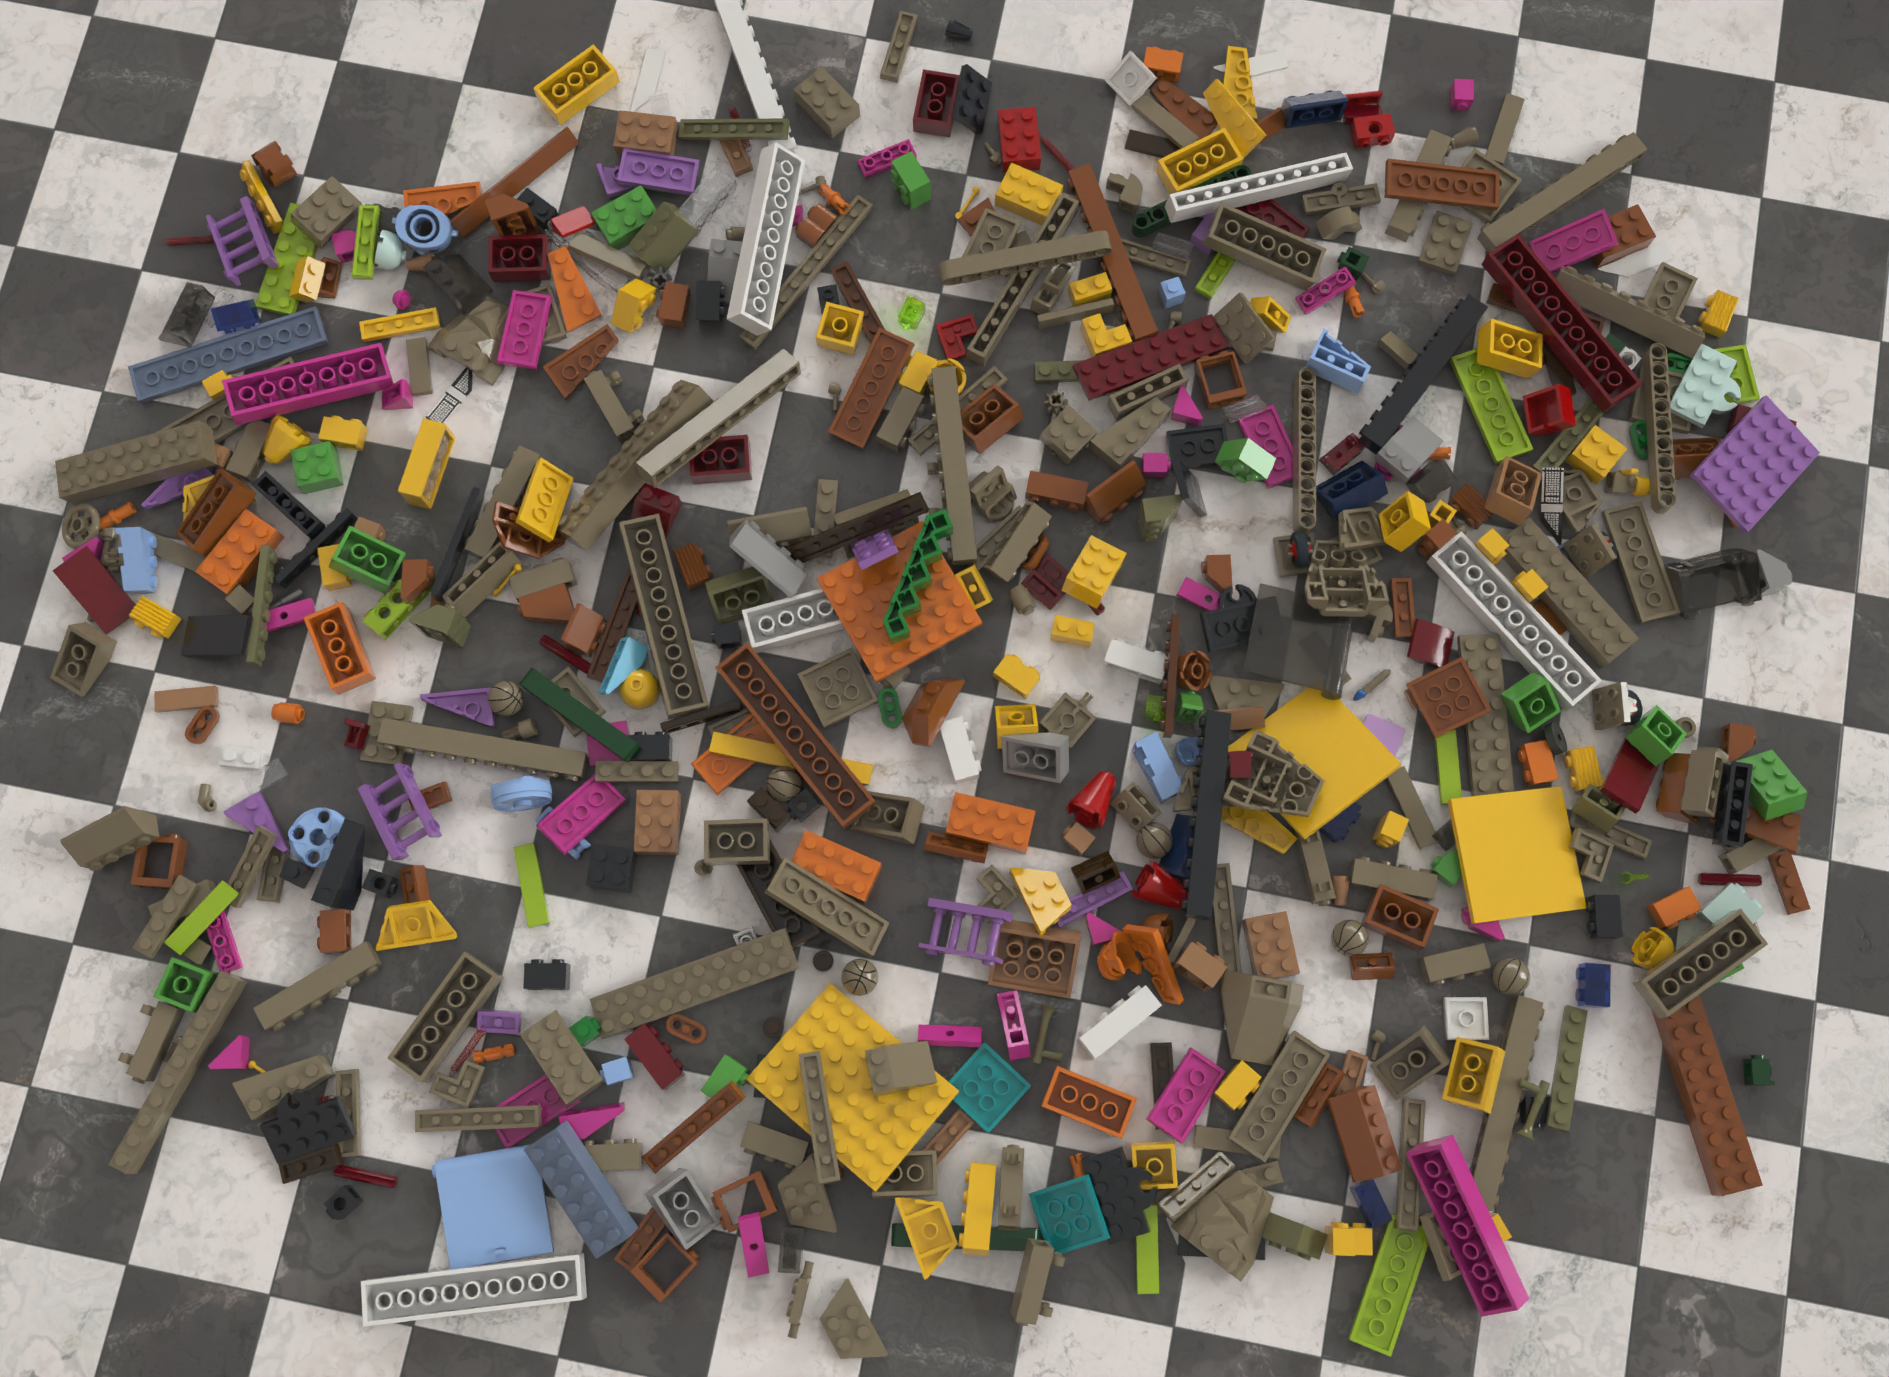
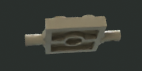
(1069, 718)
(795, 1307)

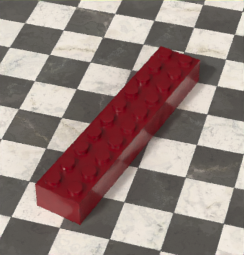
(1562, 323)

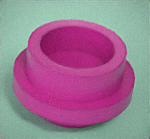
(401, 299)

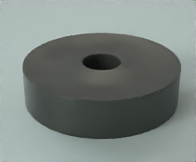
(1555, 738)

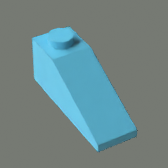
(626, 659)

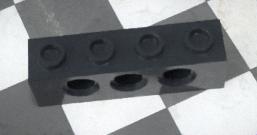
(288, 505)
(1732, 804)

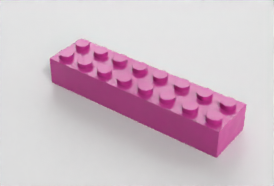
(307, 384)
(1467, 1226)

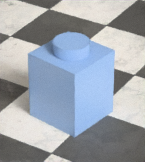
(1171, 292)
(617, 1071)

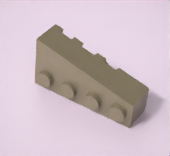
(1129, 434)
(264, 1091)

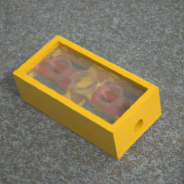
(426, 464)

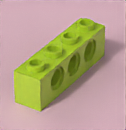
(398, 612)

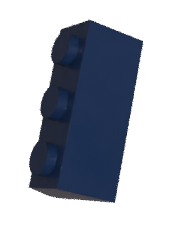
(1313, 108)
(1351, 489)
(1174, 860)

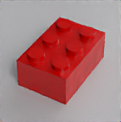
(1019, 138)

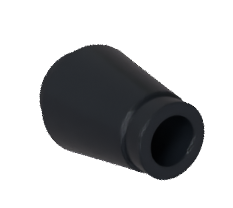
(958, 30)

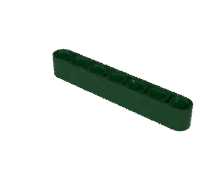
(1152, 224)
(579, 715)
(999, 1239)

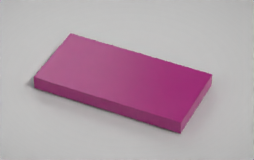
(1575, 241)
(524, 329)
(1269, 433)
(580, 814)
(537, 1093)
(1185, 1095)

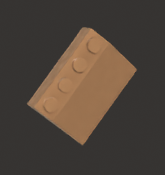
(1034, 961)

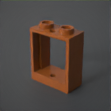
(1222, 398)
(176, 863)
(765, 1193)
(649, 1282)

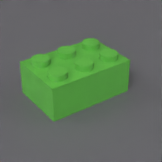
(624, 217)
(367, 559)
(1773, 786)

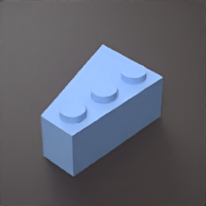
(1337, 364)
(139, 560)
(1157, 767)

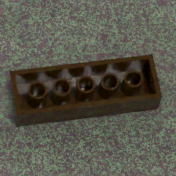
(776, 914)

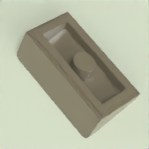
(1397, 350)

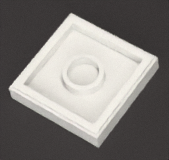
(1130, 78)
(1466, 1018)

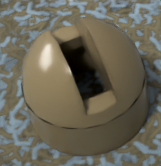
(702, 869)

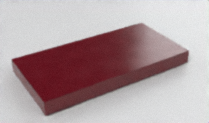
(1276, 215)
(95, 589)
(1629, 777)

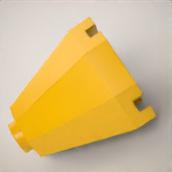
(282, 439)

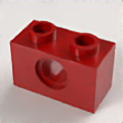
(1380, 124)

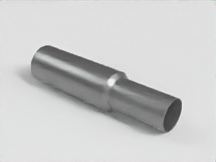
(288, 598)

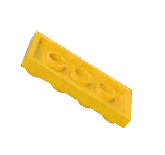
(544, 500)

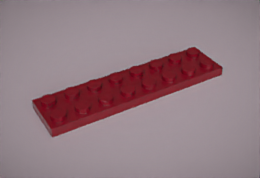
(1149, 357)

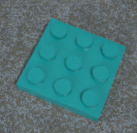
(987, 1087)
(1070, 1214)

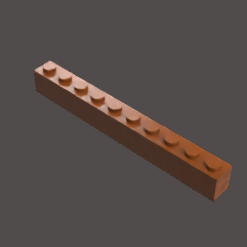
(1116, 263)

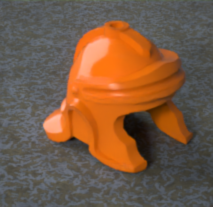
(1117, 957)

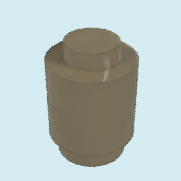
(1022, 600)

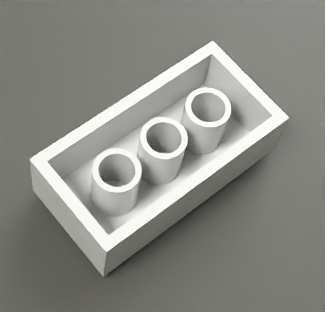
(1119, 1022)

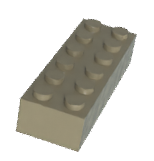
(1264, 246)
(1699, 963)
(445, 1017)

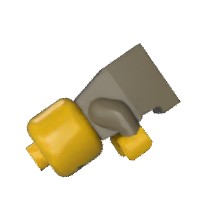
(1627, 481)

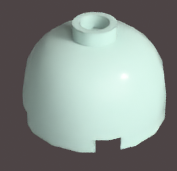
(389, 251)

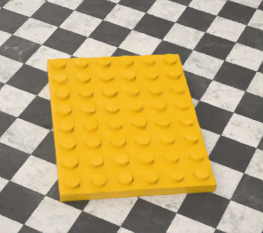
(867, 1131)

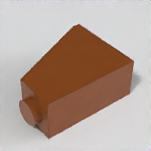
(547, 606)

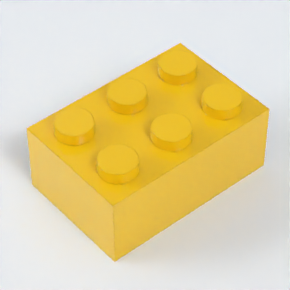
(1027, 194)
(1509, 348)
(1093, 571)
(1473, 1075)

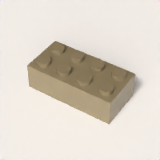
(561, 1058)

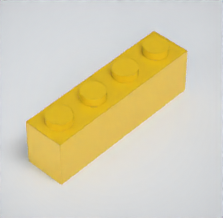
(979, 1209)

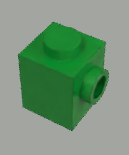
(586, 1030)

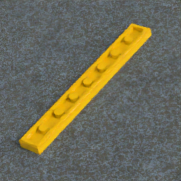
(771, 755)

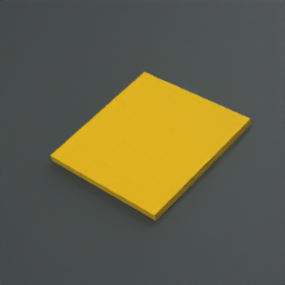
(1333, 746)
(1516, 854)

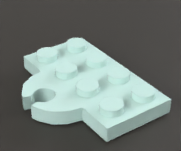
(1704, 387)

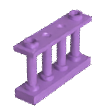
(259, 241)
(382, 820)
(959, 911)

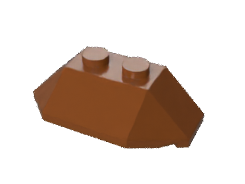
(519, 538)
(929, 709)

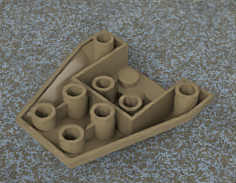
(1258, 1014)

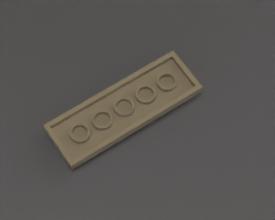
(1640, 562)
(827, 907)
(1278, 1096)

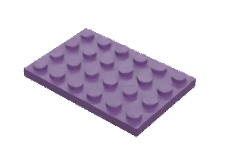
(1755, 464)

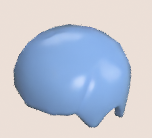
(1187, 750)

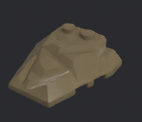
(475, 339)
(1342, 582)
(1276, 781)
(1228, 1223)

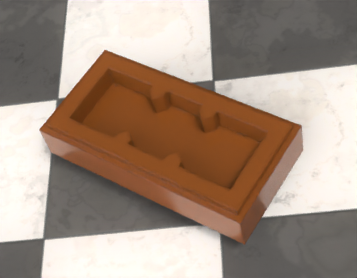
(435, 795)

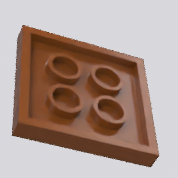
(1448, 697)

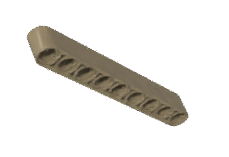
(1025, 258)
(1654, 435)
(1306, 442)

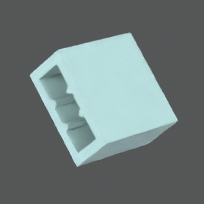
(1729, 899)

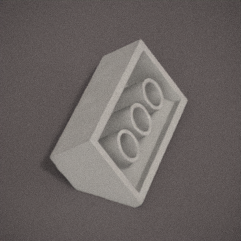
(767, 557)

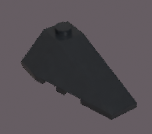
(342, 875)

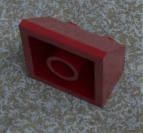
(656, 501)

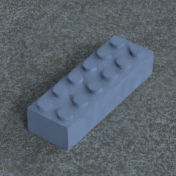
(581, 1189)

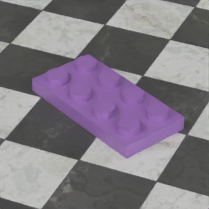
(658, 171)
(874, 548)

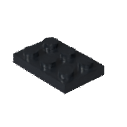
(971, 99)
(1196, 445)

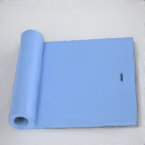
(492, 1204)

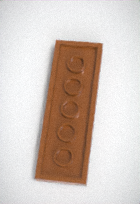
(1442, 184)
(871, 388)

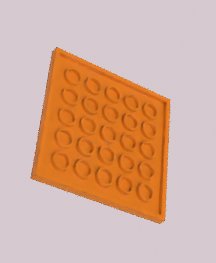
(865, 595)

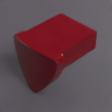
(356, 734)
(1240, 764)

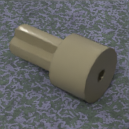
(524, 729)

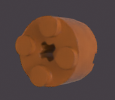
(273, 164)

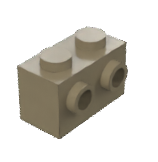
(1135, 807)

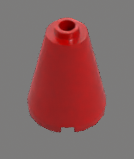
(1093, 801)
(1158, 887)

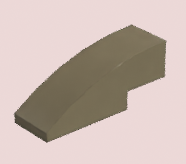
(1052, 288)

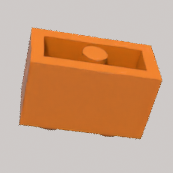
(1164, 63)
(1537, 763)
(1674, 907)

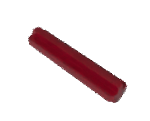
(565, 654)
(1723, 879)
(365, 1176)

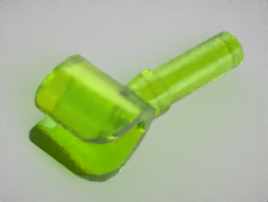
(1632, 877)

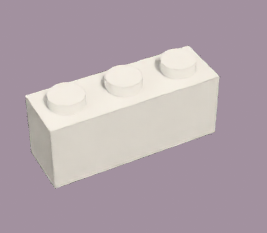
(1135, 660)
(960, 750)

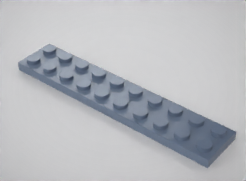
(228, 353)

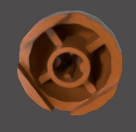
(1193, 671)
(1163, 924)

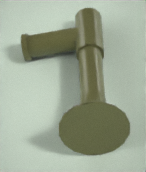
(1039, 1051)
(1541, 1091)

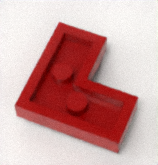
(952, 332)

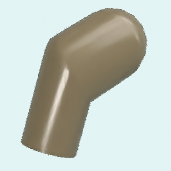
(205, 799)

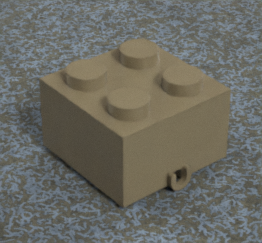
(1067, 435)

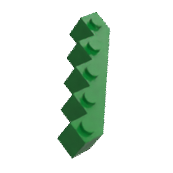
(916, 575)

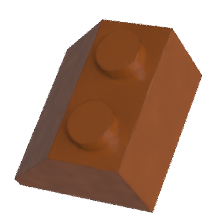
(584, 630)

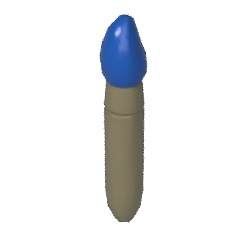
(1371, 685)

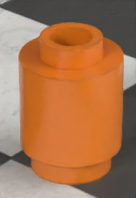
(288, 713)

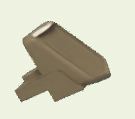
(992, 495)

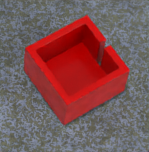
(1549, 410)

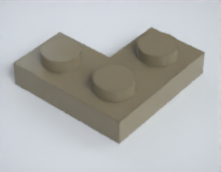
(1596, 851)
(1000, 891)
(461, 1089)

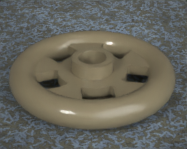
(81, 525)

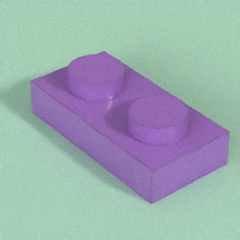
(499, 1021)

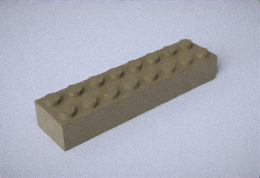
(136, 462)
(1569, 594)

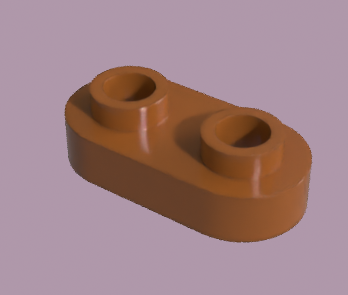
(1036, 553)
(201, 724)
(687, 1028)

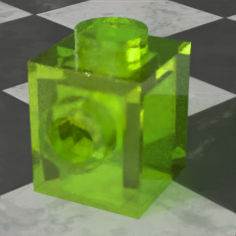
(911, 313)
(1153, 708)

